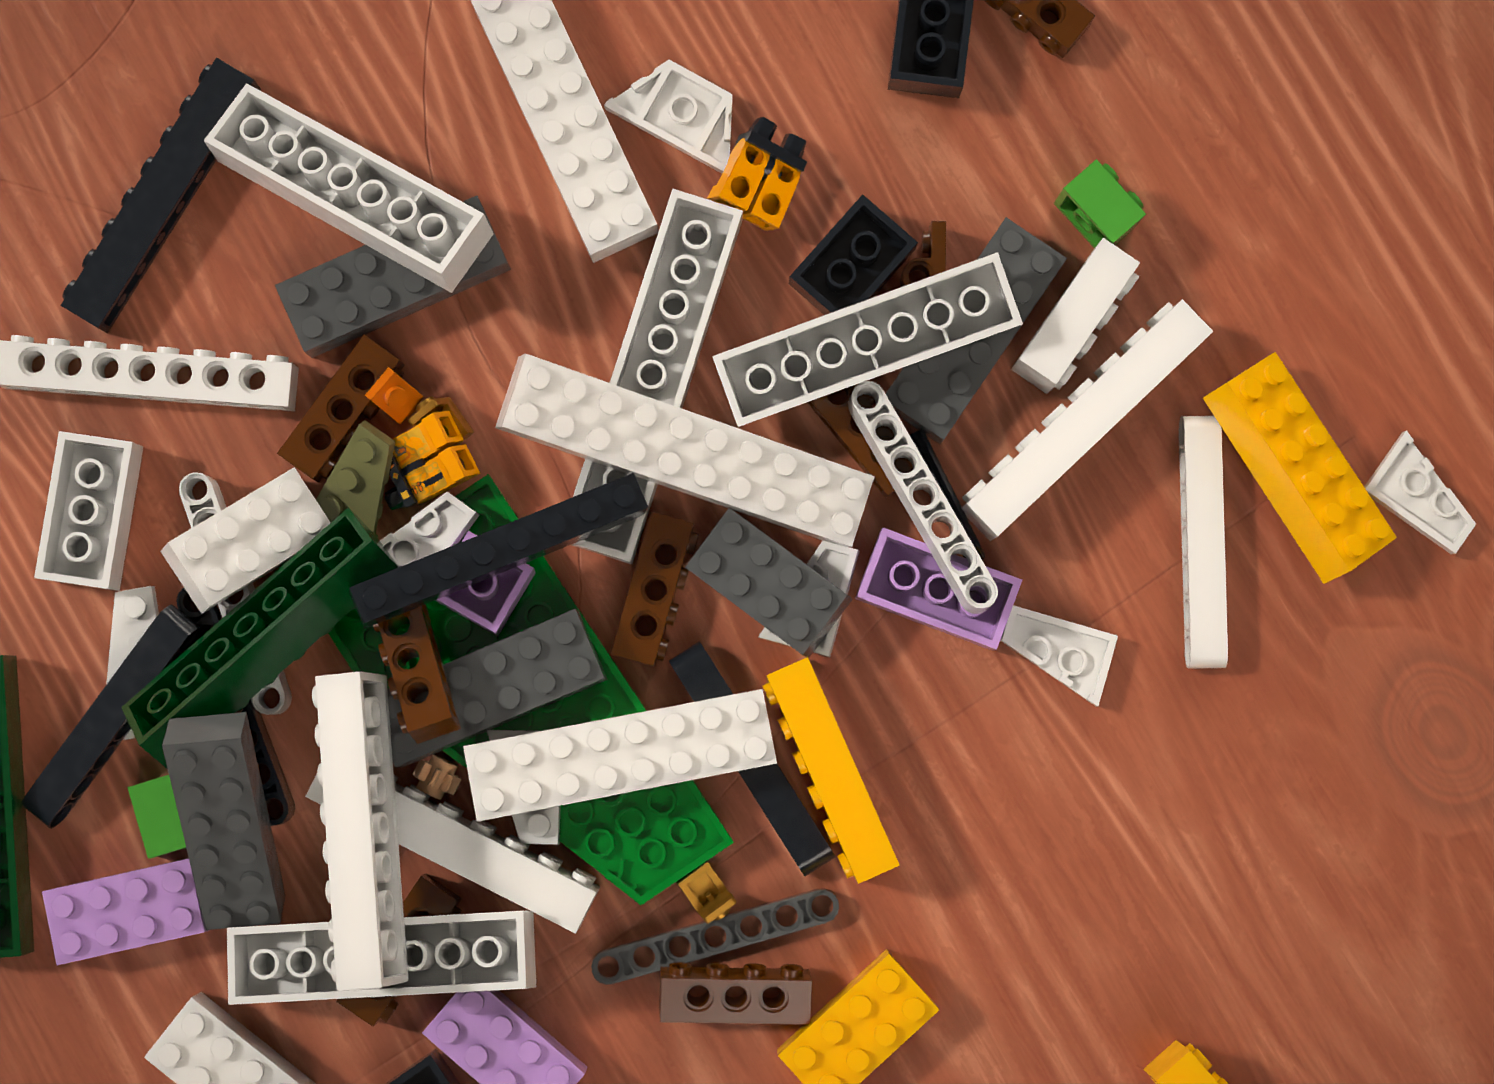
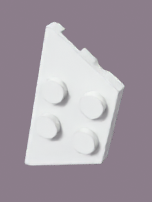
(680, 112)

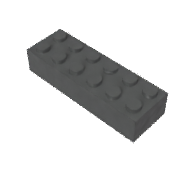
(369, 292)
(939, 388)
(507, 682)
(224, 820)

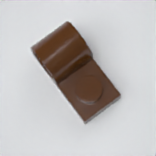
(935, 245)

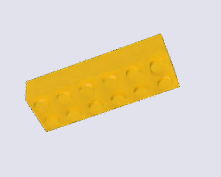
(1300, 468)
(832, 771)

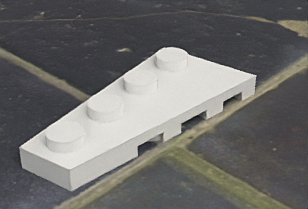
(132, 616)

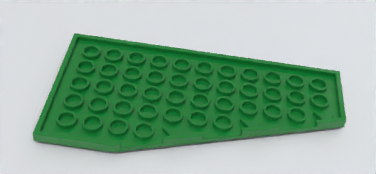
(632, 838)

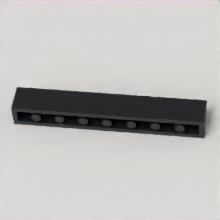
(155, 203)
(498, 550)

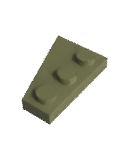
(359, 477)

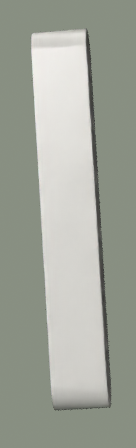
(922, 479)
(197, 512)
(1203, 542)

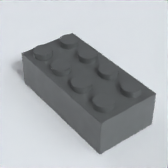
(768, 583)

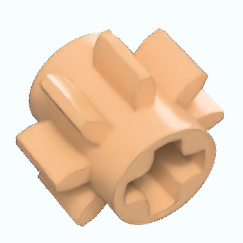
(437, 776)

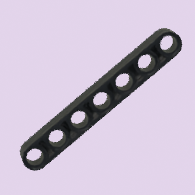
(104, 722)
(264, 750)
(765, 782)

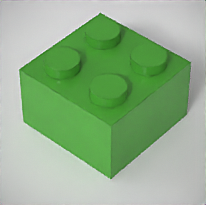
(1100, 205)

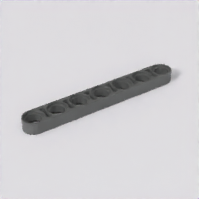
(734, 936)

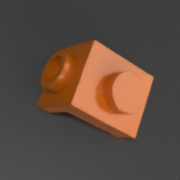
(394, 396)

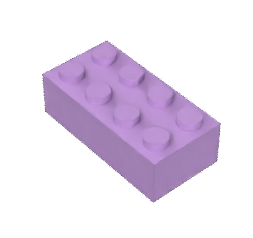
(910, 584)
(123, 911)
(500, 1042)

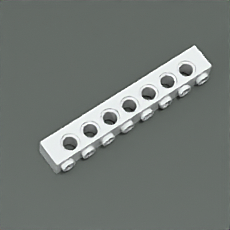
(276, 393)

